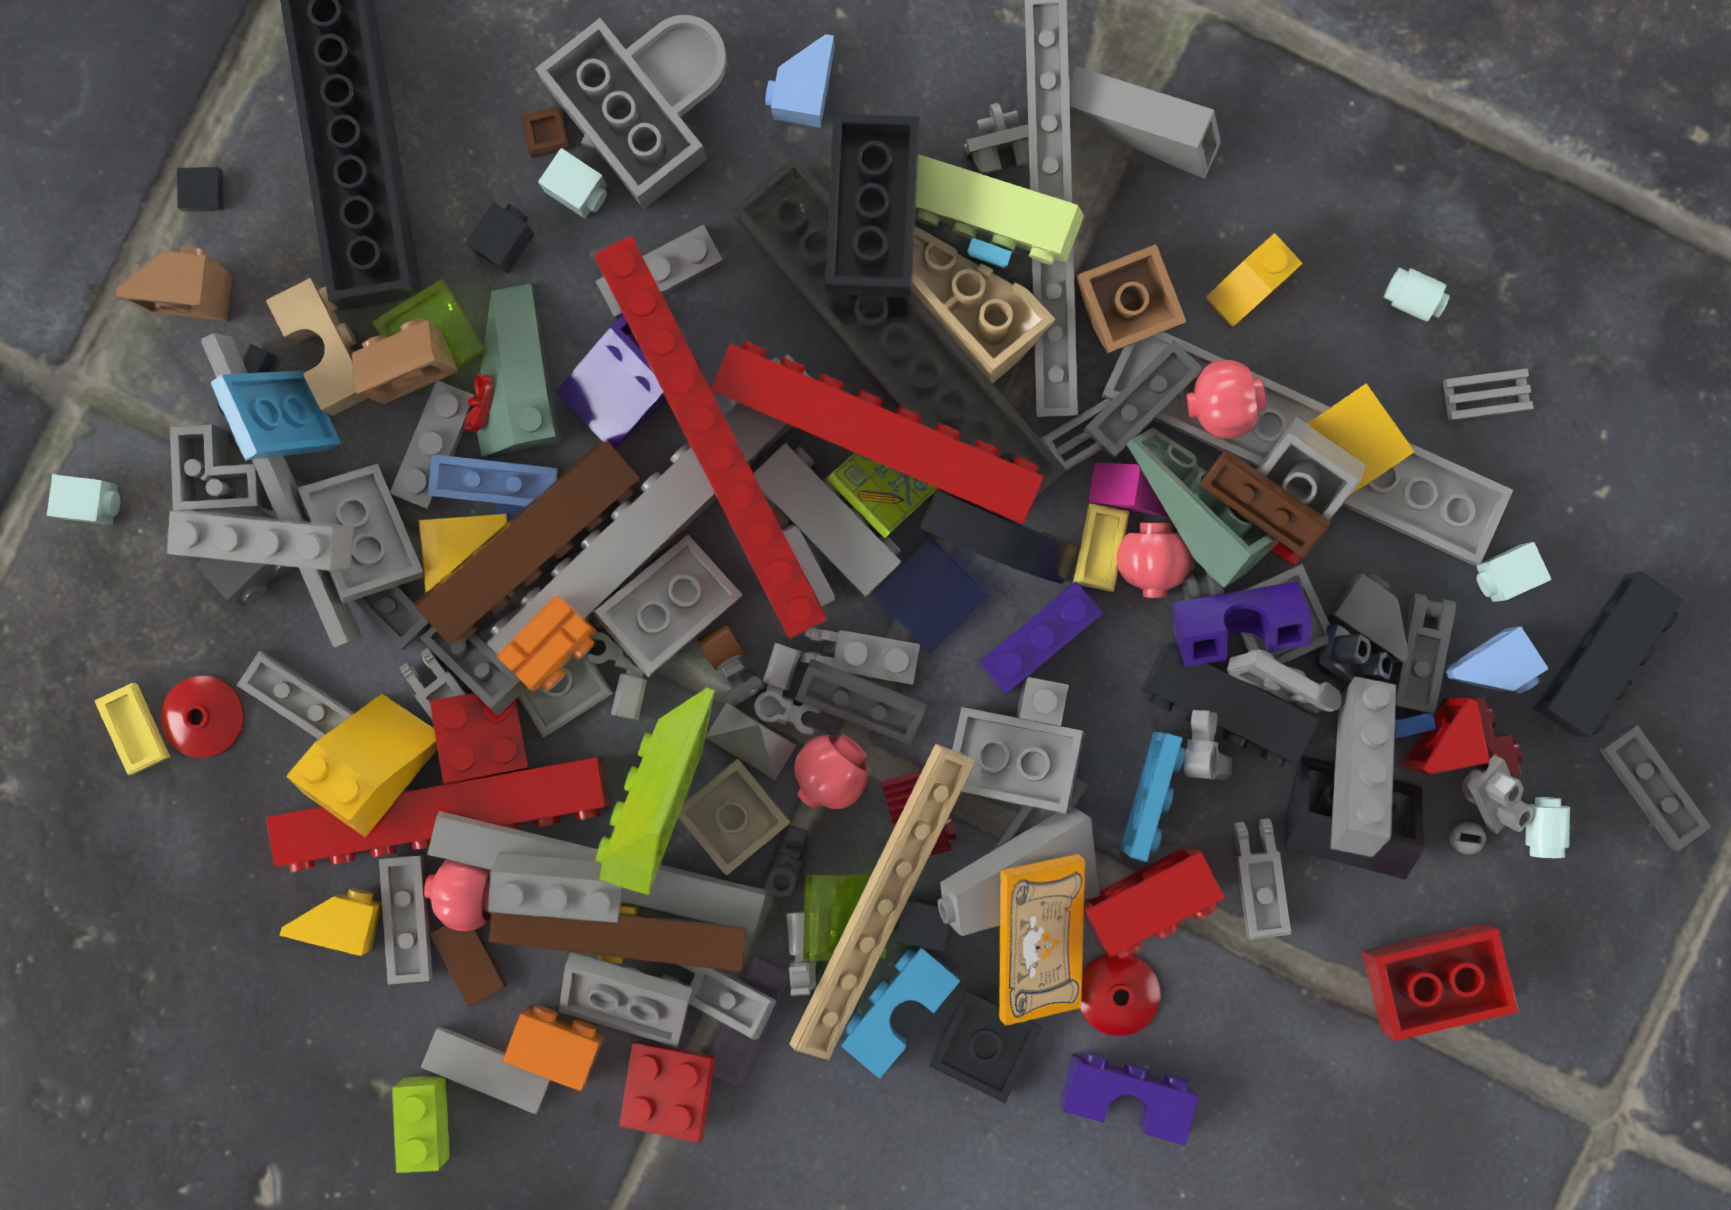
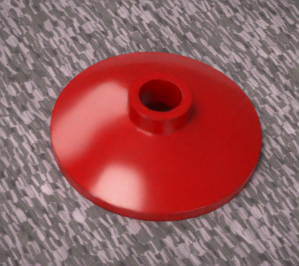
(221, 716)
(1103, 979)

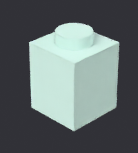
(574, 184)
(83, 499)
(1512, 572)

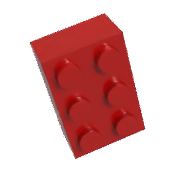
(1152, 901)
(1440, 981)

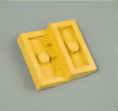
(1365, 431)
(451, 540)

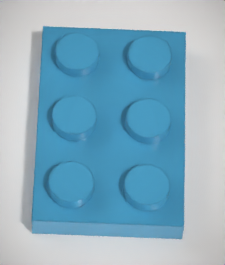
(274, 414)
(1152, 796)

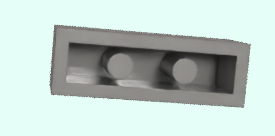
(552, 888)

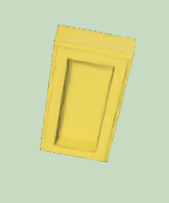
(1099, 543)
(132, 729)

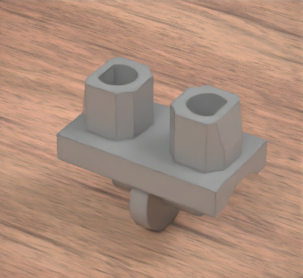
(984, 148)
(1498, 797)

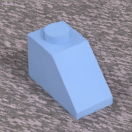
(802, 85)
(1500, 663)

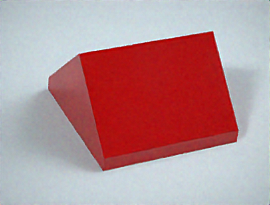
(1454, 742)

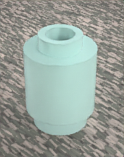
(1417, 294)
(1549, 829)

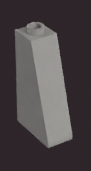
(1145, 120)
(973, 894)

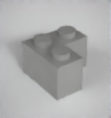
(204, 474)

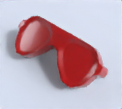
(478, 415)

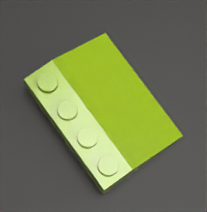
(655, 796)

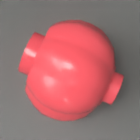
(1226, 399)
(1154, 559)
(831, 772)
(460, 895)

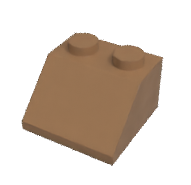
(181, 286)
(1129, 299)
(402, 362)

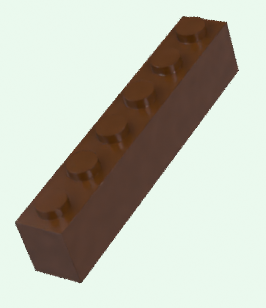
(526, 542)

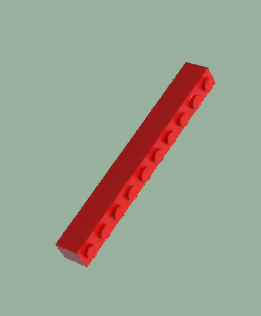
(709, 436)

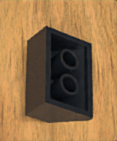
(1311, 813)

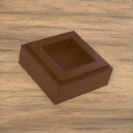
(546, 132)

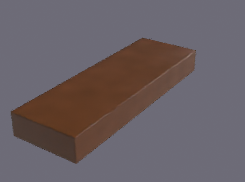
(1264, 503)

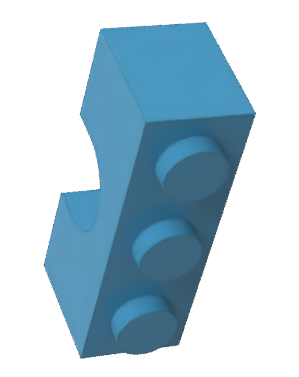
(920, 979)

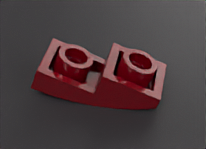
(1499, 744)

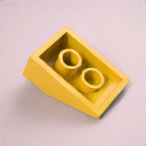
(365, 763)

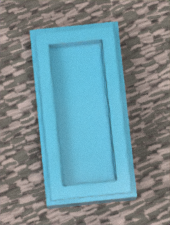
(989, 253)

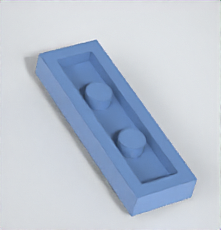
(488, 480)

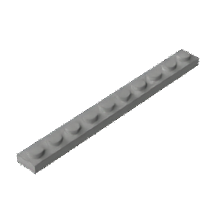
(1052, 175)

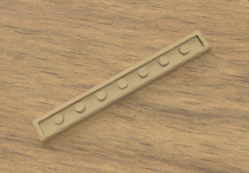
(882, 902)

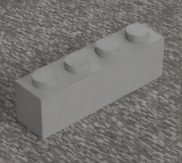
(826, 520)
(260, 540)
(1364, 767)

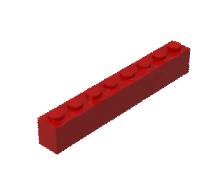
(877, 433)
(498, 799)

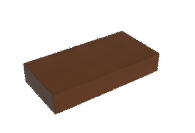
(469, 963)

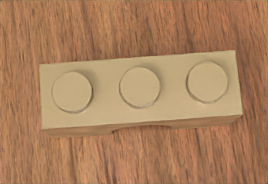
(307, 313)

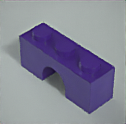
(1271, 612)
(1040, 637)
(1095, 1084)

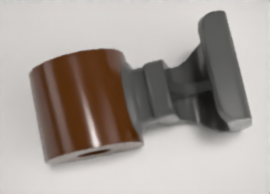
(726, 654)

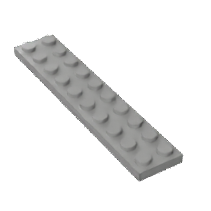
(1417, 496)

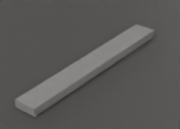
(286, 504)
(672, 891)

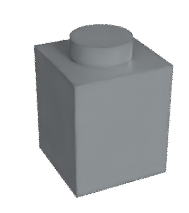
(1042, 701)

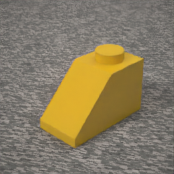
(1253, 280)
(340, 923)

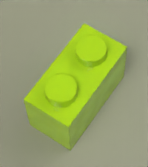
(420, 1124)

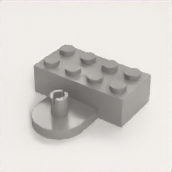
(635, 96)

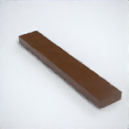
(631, 938)

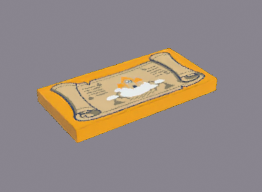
(1041, 939)

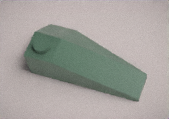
(523, 398)
(1213, 532)

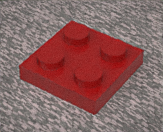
(475, 740)
(667, 1091)

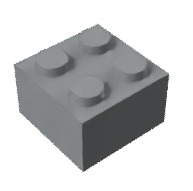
(1312, 468)

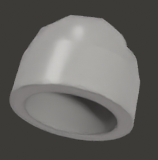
(1467, 827)

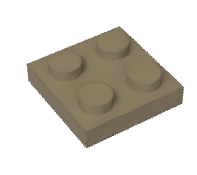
(732, 817)

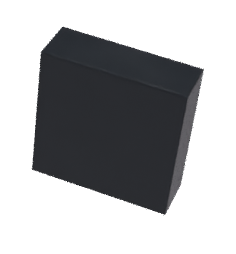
(200, 189)

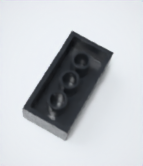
(872, 205)

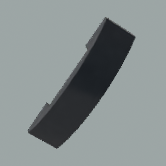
(999, 538)

